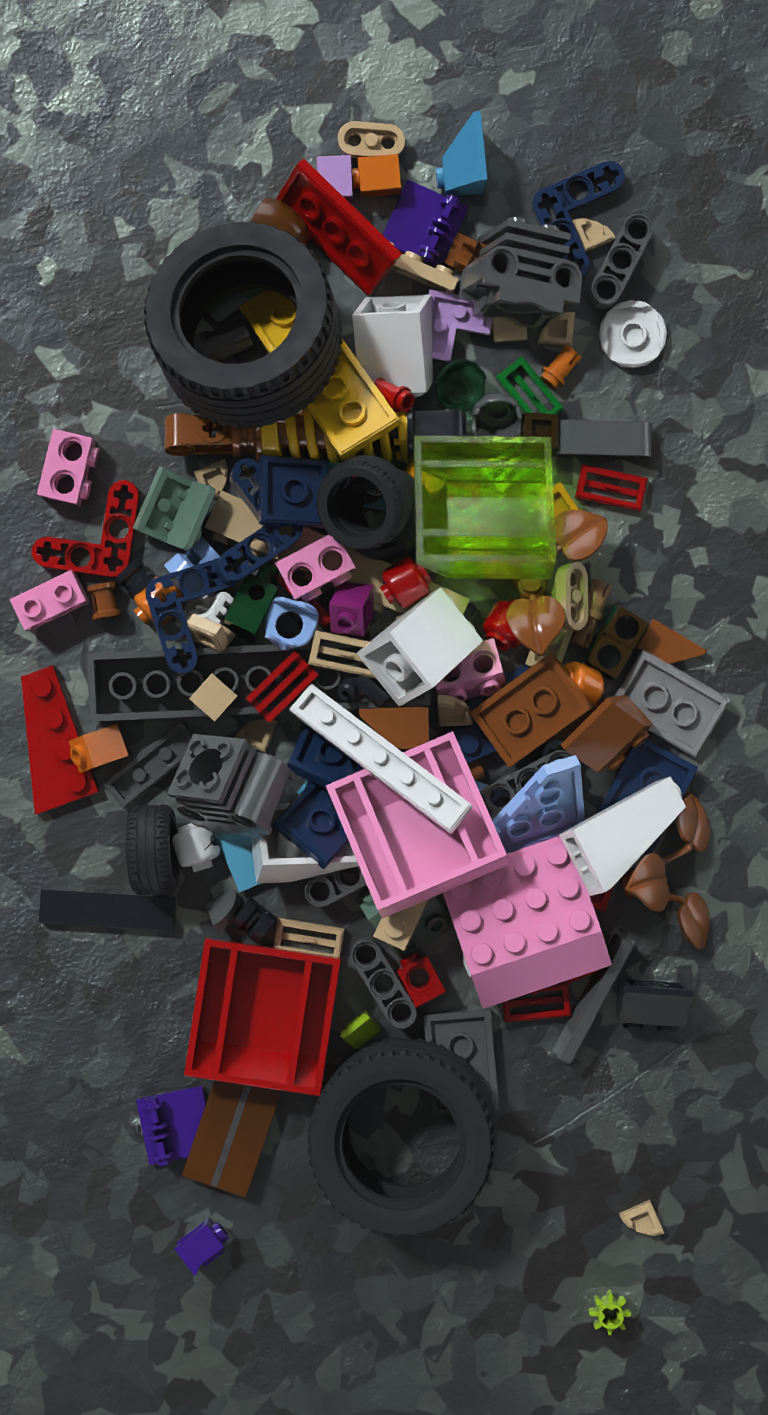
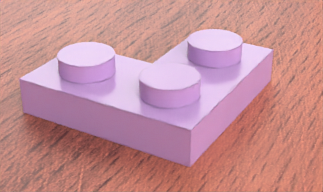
(450, 315)

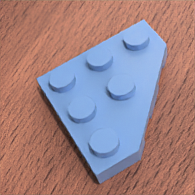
(543, 807)

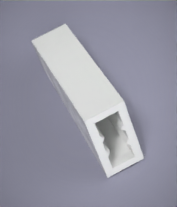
(618, 835)

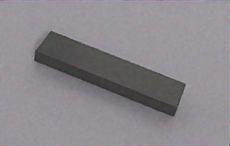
(592, 1000)

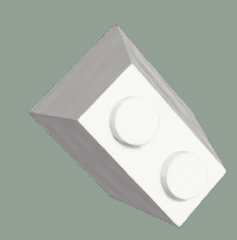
(396, 340)
(420, 647)

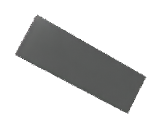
(149, 765)

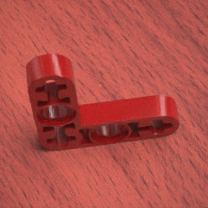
(97, 552)

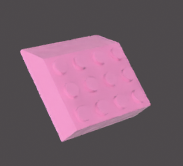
(402, 849)
(527, 924)

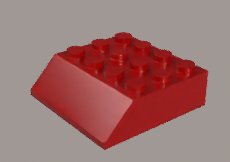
(262, 1016)

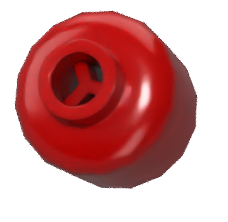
(405, 582)
(497, 627)

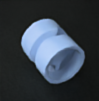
(200, 553)

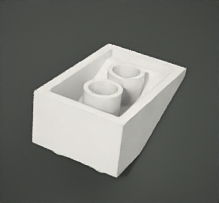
(281, 861)

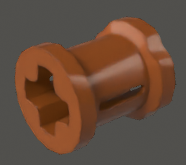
(104, 601)

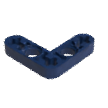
(566, 204)
(268, 533)
(173, 607)

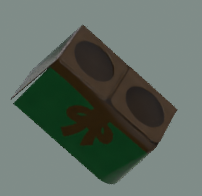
(613, 639)

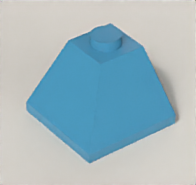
(465, 162)

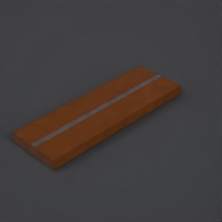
(231, 1136)

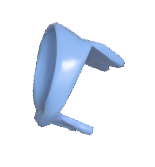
(304, 610)

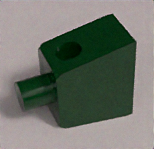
(248, 615)

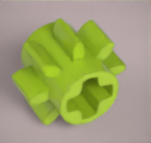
(606, 1320)

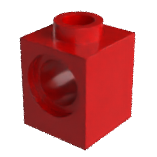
(420, 993)

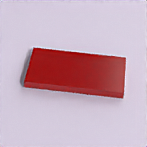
(339, 228)

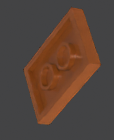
(531, 709)

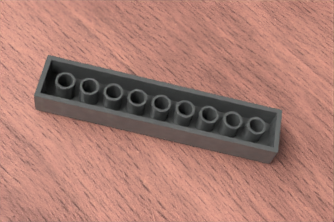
(144, 687)

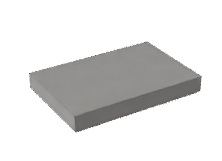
(675, 702)

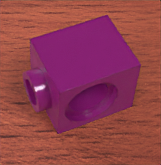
(351, 608)

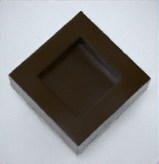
(541, 426)

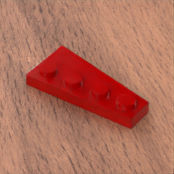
(48, 732)

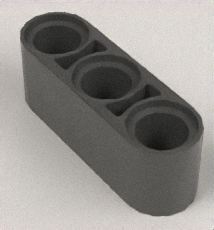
(626, 246)
(604, 439)
(388, 998)

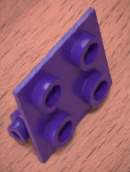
(425, 222)
(170, 1123)

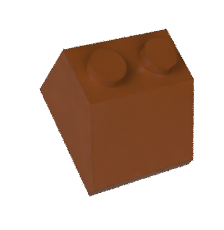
(400, 726)
(608, 734)

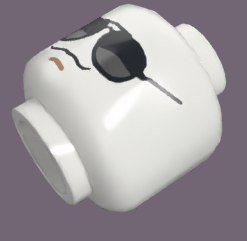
(195, 846)

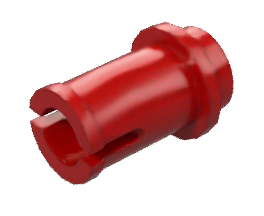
(397, 397)

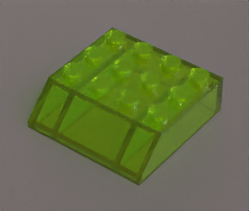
(484, 506)

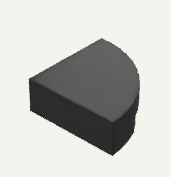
(223, 908)

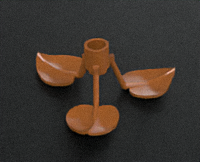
(538, 617)
(649, 878)

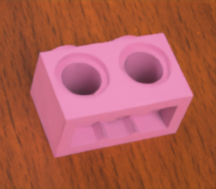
(58, 466)
(312, 559)
(49, 600)
(470, 681)

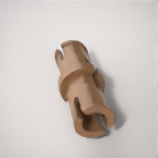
(597, 598)

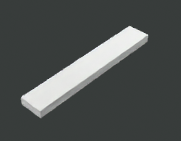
(381, 758)

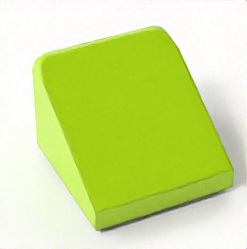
(360, 1029)

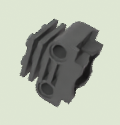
(522, 274)
(229, 786)

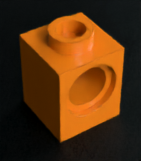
(377, 176)
(97, 748)

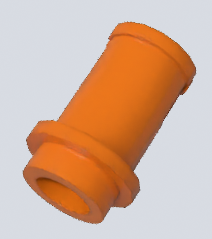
(560, 367)

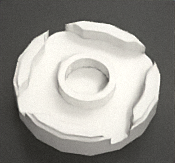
(632, 334)

